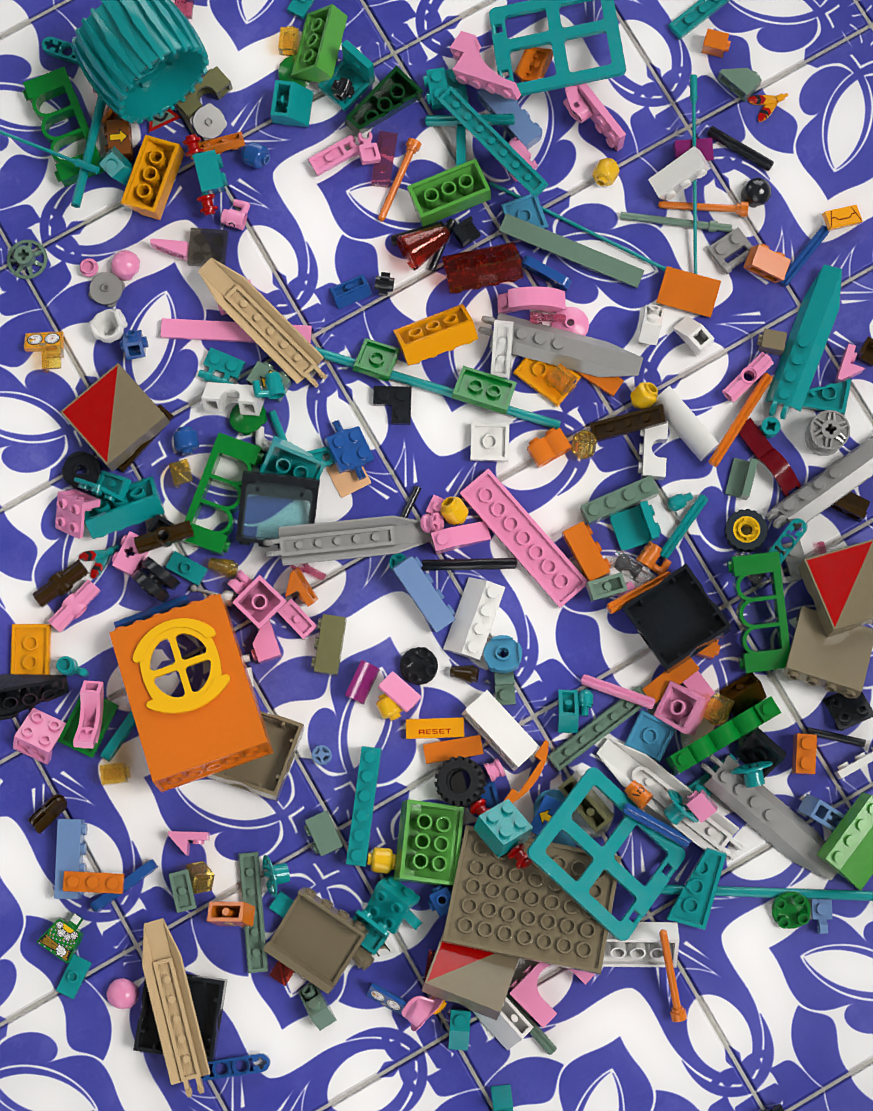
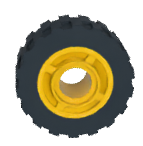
(748, 519)

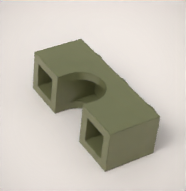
(214, 83)

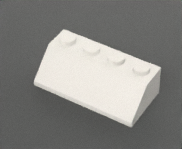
(474, 618)
(642, 947)

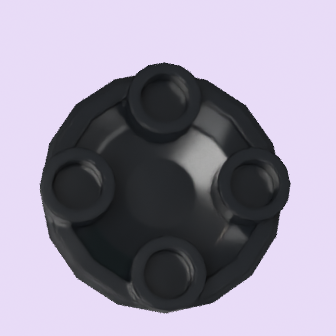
(418, 666)

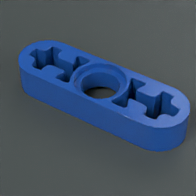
(546, 273)

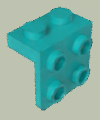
(108, 484)
(635, 526)
(391, 902)
(377, 932)

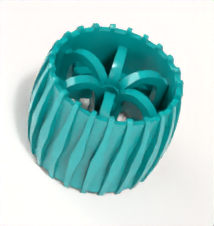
(140, 56)

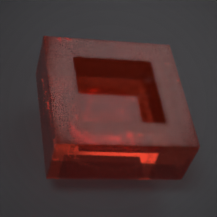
(281, 973)

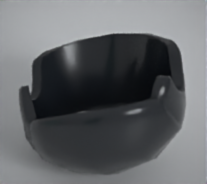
(756, 192)

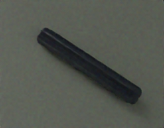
(740, 148)

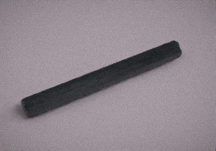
(469, 564)

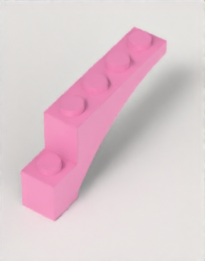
(475, 72)

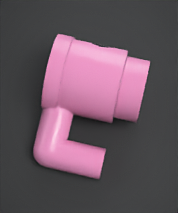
(236, 218)

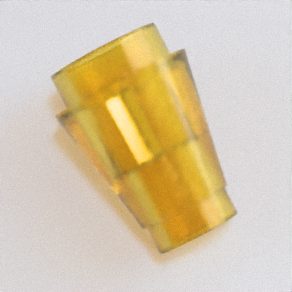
(225, 567)

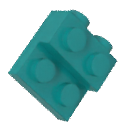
(438, 81)

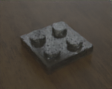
(206, 245)

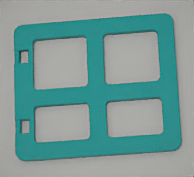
(556, 37)
(603, 857)

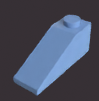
(820, 812)

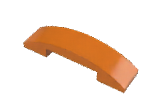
(541, 755)

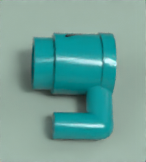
(274, 387)
(69, 667)

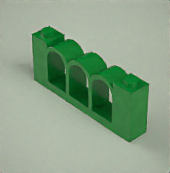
(48, 87)
(233, 449)
(759, 563)
(723, 735)

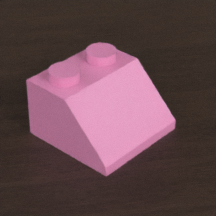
(259, 602)
(682, 708)

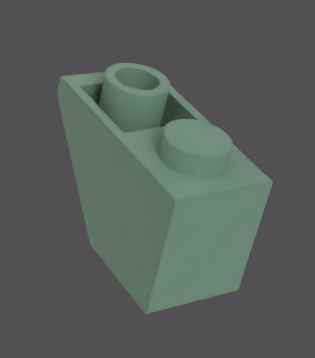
(316, 1006)

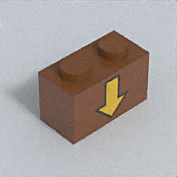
(119, 135)

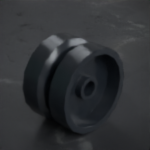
(155, 580)

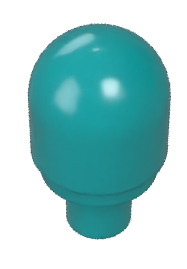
(678, 501)
(585, 701)

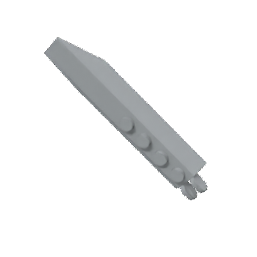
(568, 348)
(825, 487)
(347, 539)
(768, 816)

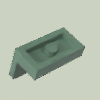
(741, 478)
(182, 891)

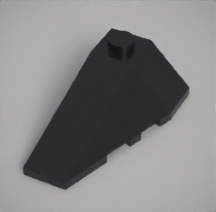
(27, 690)

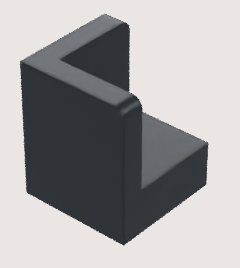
(466, 232)
(158, 522)

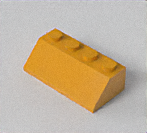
(153, 177)
(436, 334)

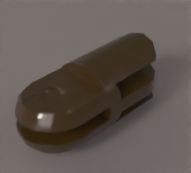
(48, 812)

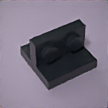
(760, 748)

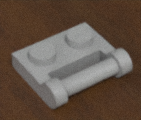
(728, 246)
(792, 562)

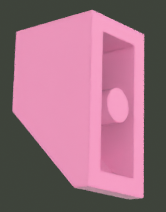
(266, 645)

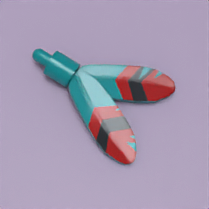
(102, 558)

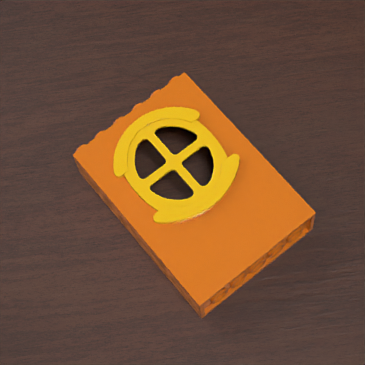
(204, 728)

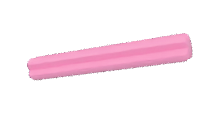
(617, 691)

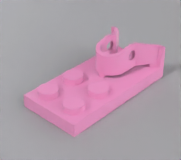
(587, 105)

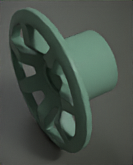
(26, 258)

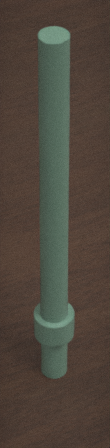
(712, 226)

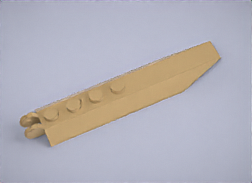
(262, 321)
(173, 1007)

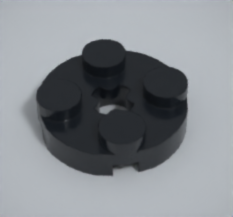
(72, 465)

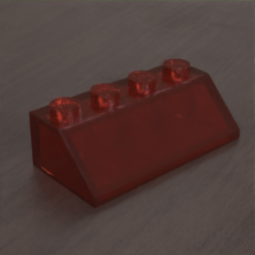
(482, 267)

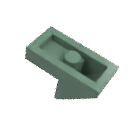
(606, 587)
(505, 688)

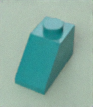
(116, 165)
(568, 711)
(459, 1029)

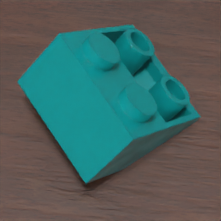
(291, 104)

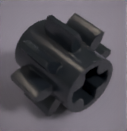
(343, 89)
(384, 283)

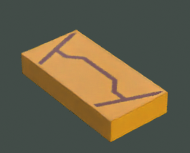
(842, 217)

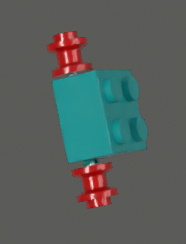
(208, 172)
(503, 830)

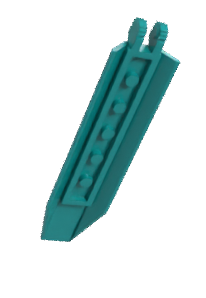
(806, 342)

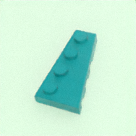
(698, 894)

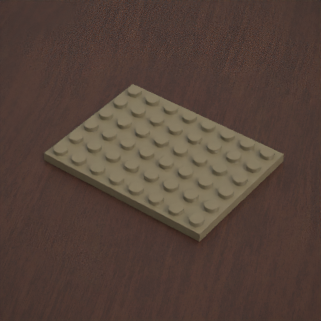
(524, 910)

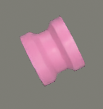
(432, 522)
(494, 770)

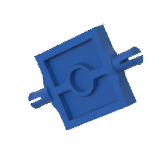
(349, 449)

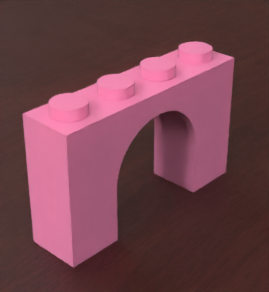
(527, 993)

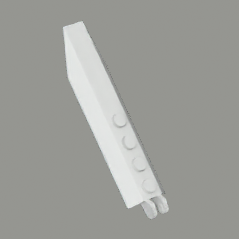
(633, 765)

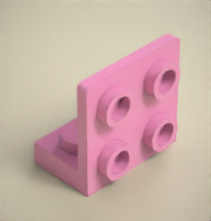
(71, 511)
(38, 735)

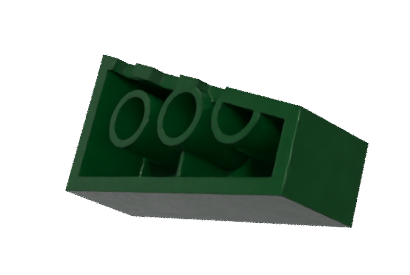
(385, 100)

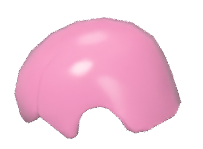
(125, 265)
(122, 993)

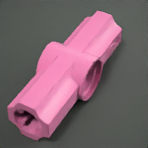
(755, 369)
(74, 606)

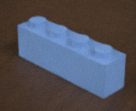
(523, 129)
(423, 593)
(69, 854)

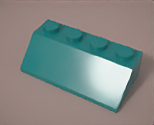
(139, 504)

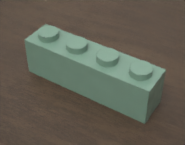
(619, 500)

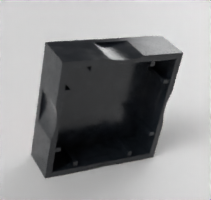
(677, 618)
(208, 1001)

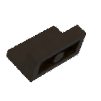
(852, 506)
(745, 692)

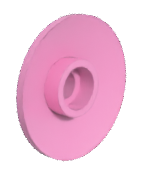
(576, 315)

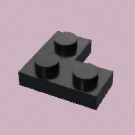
(399, 398)

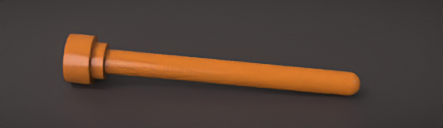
(412, 146)
(740, 208)
(677, 1012)

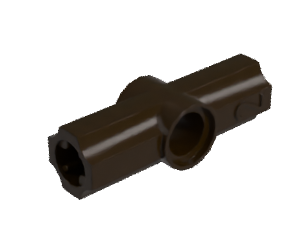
(152, 540)
(60, 583)

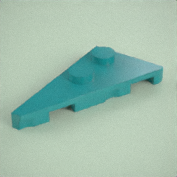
(829, 397)

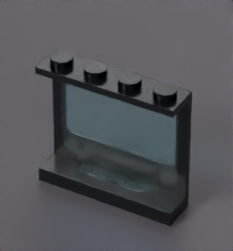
(274, 502)

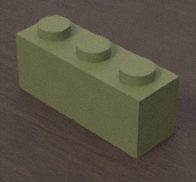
(329, 645)
(592, 807)

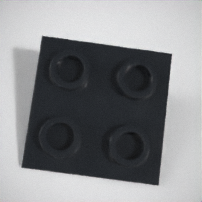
(848, 711)

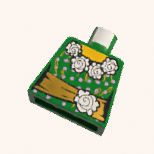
(63, 937)

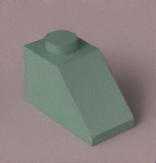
(740, 81)

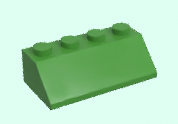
(319, 44)
(449, 192)

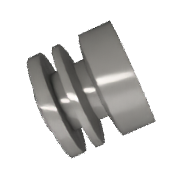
(820, 440)

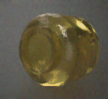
(584, 444)

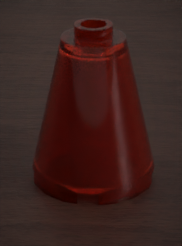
(422, 244)

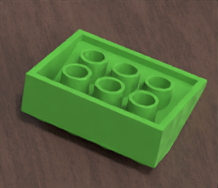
(428, 843)
(851, 843)

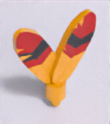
(770, 104)

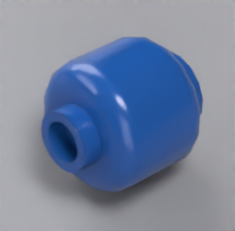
(255, 155)
(186, 440)

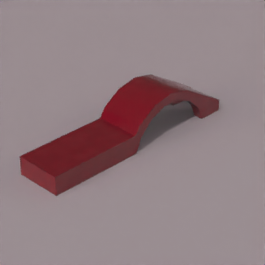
(769, 456)

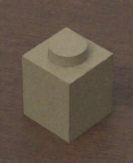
(772, 341)

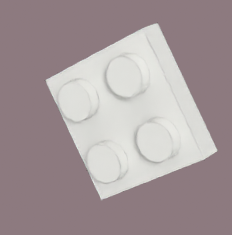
(489, 442)

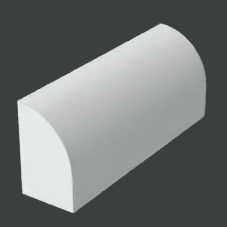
(686, 424)
(500, 730)
(510, 1025)

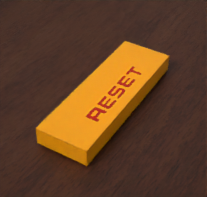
(434, 728)

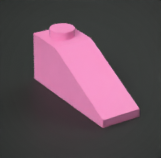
(460, 537)

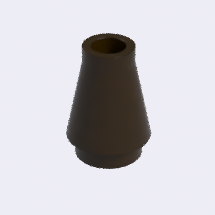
(466, 673)

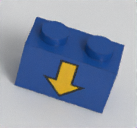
(544, 813)

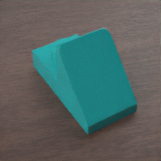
(502, 1098)

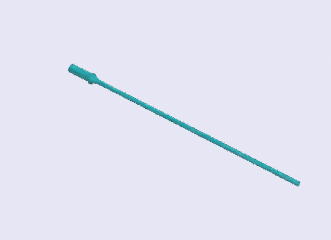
(693, 97)
(77, 162)
(663, 268)

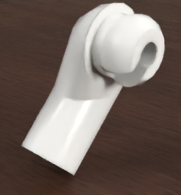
(260, 440)

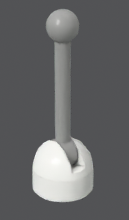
(228, 596)

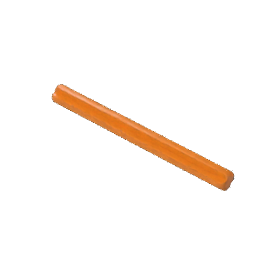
(740, 420)

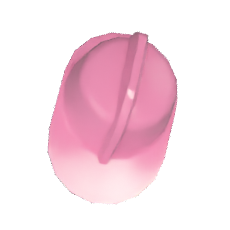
(420, 1009)

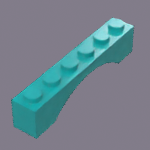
(363, 806)

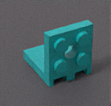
(353, 67)

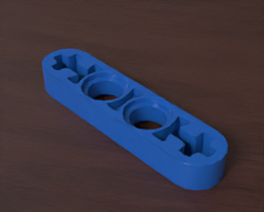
(129, 882)
(231, 1066)

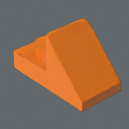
(299, 583)

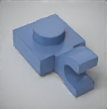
(821, 911)

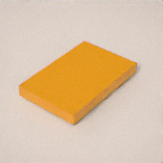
(535, 375)
(31, 649)

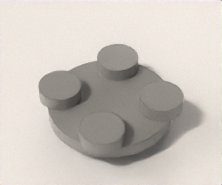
(208, 122)
(106, 289)

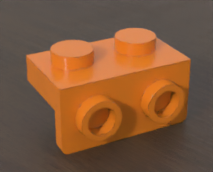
(534, 64)

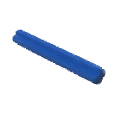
(805, 254)
(656, 825)

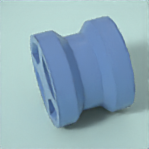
(321, 755)

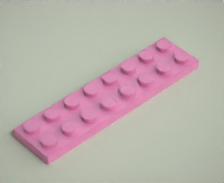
(524, 538)

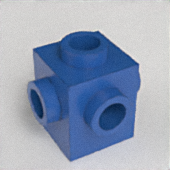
(134, 344)
(434, 904)

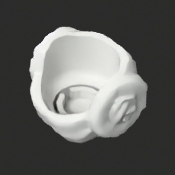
(108, 325)

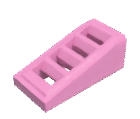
(172, 247)

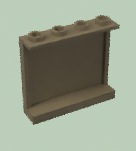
(830, 662)
(316, 940)

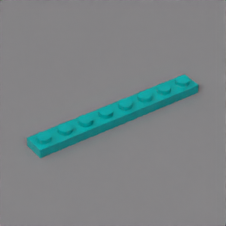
(493, 142)

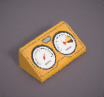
(35, 341)

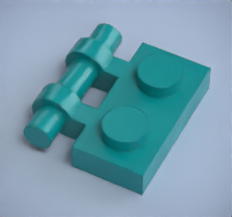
(221, 363)

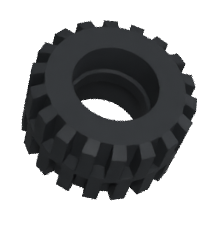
(445, 777)

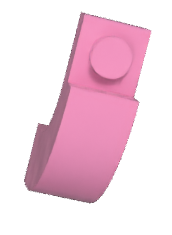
(532, 298)
(90, 714)

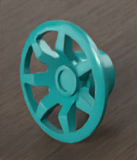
(752, 776)
(677, 810)
(277, 875)

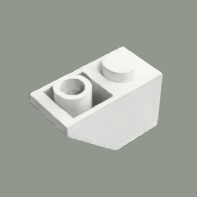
(651, 324)
(694, 335)

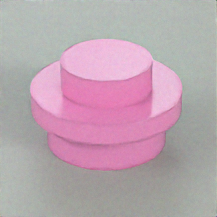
(89, 267)

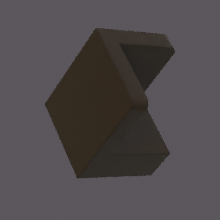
(865, 353)

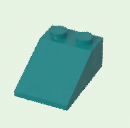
(291, 460)

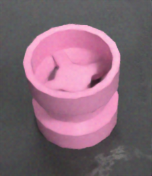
(240, 582)

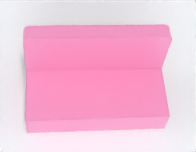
(399, 692)

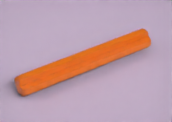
(618, 603)

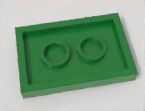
(484, 390)
(69, 731)

